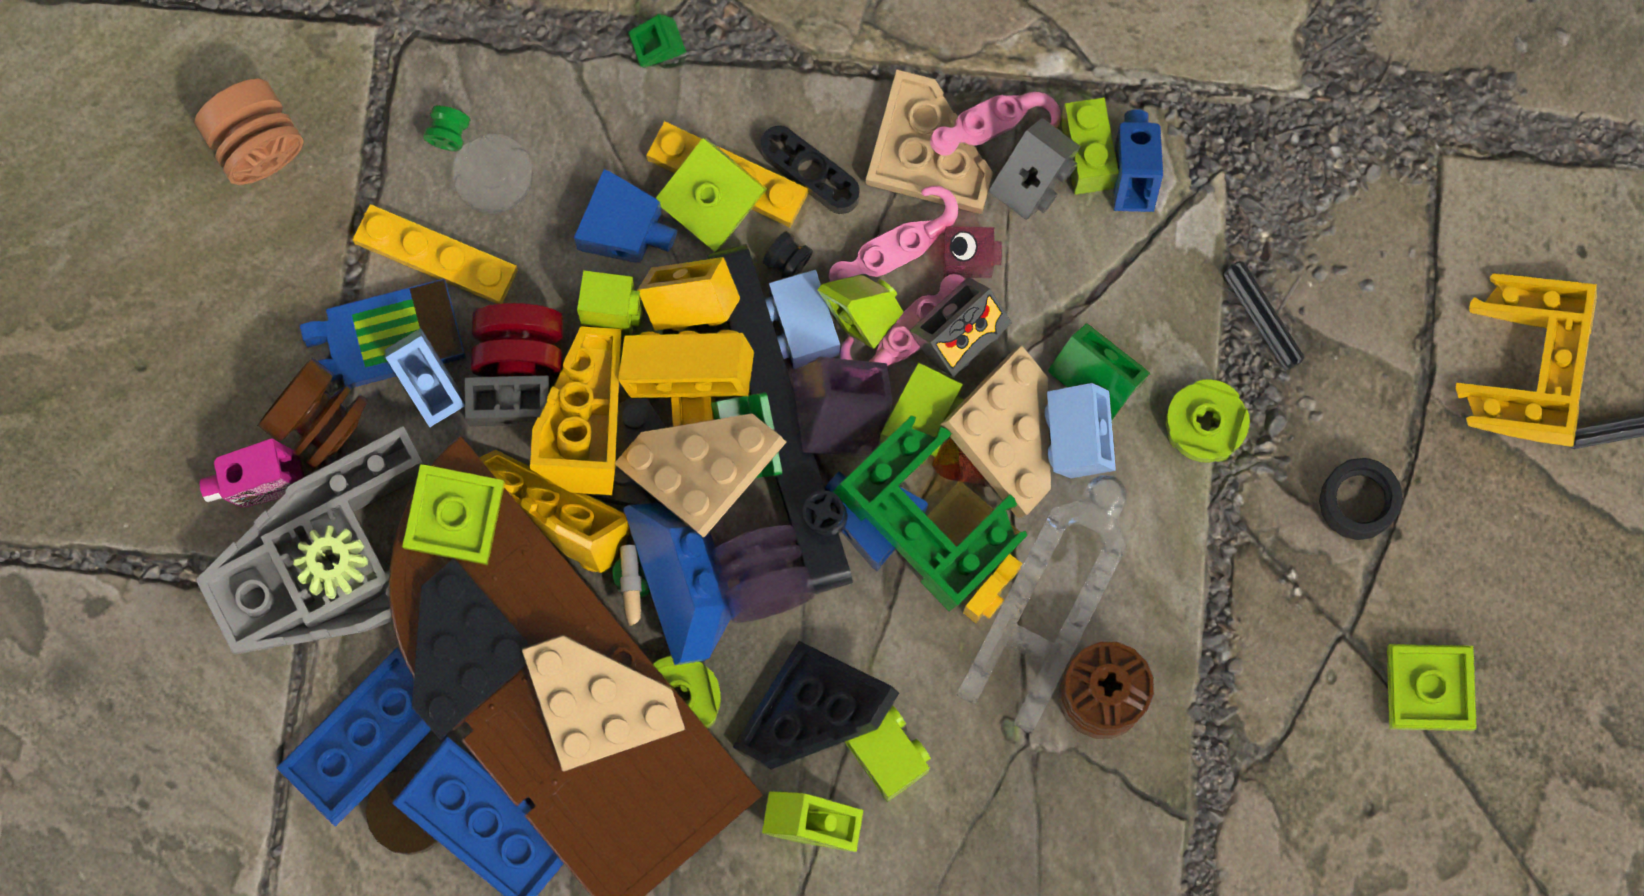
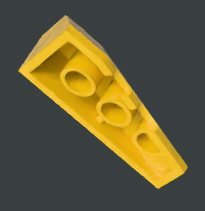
(578, 425)
(571, 521)

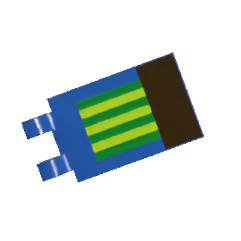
(367, 327)

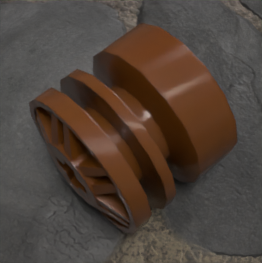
(313, 413)
(1085, 701)

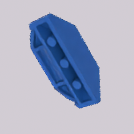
(680, 581)

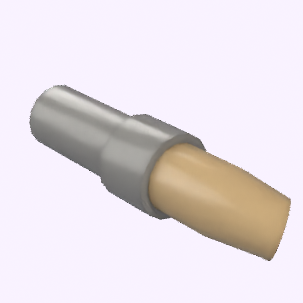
(630, 583)

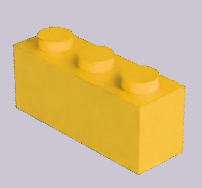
(686, 364)

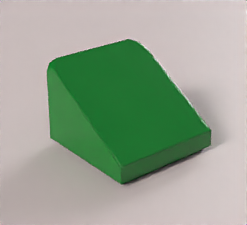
(656, 40)

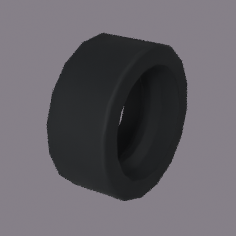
(1377, 472)

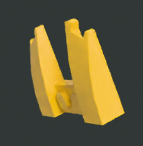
(1568, 315)

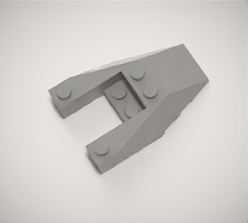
(255, 580)

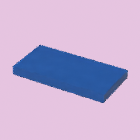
(358, 742)
(478, 822)

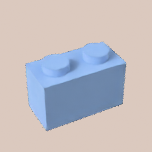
(802, 319)
(425, 377)
(1080, 431)

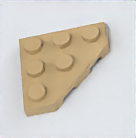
(903, 151)
(1006, 430)
(701, 465)
(597, 702)

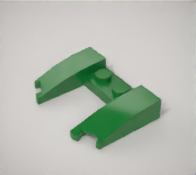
(946, 569)

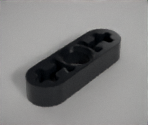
(793, 143)

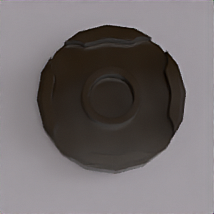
(390, 824)

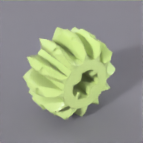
(316, 572)

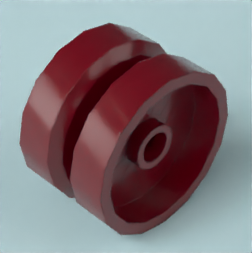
(516, 341)

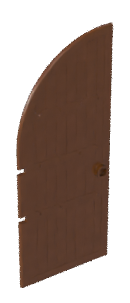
(612, 820)

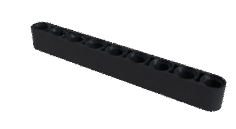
(800, 474)

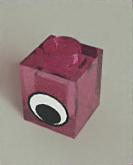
(970, 252)

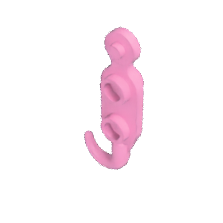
(991, 120)
(900, 243)
(899, 342)

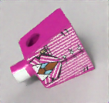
(253, 474)

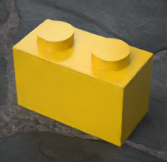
(689, 294)

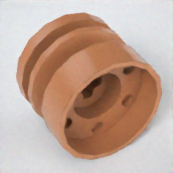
(248, 131)

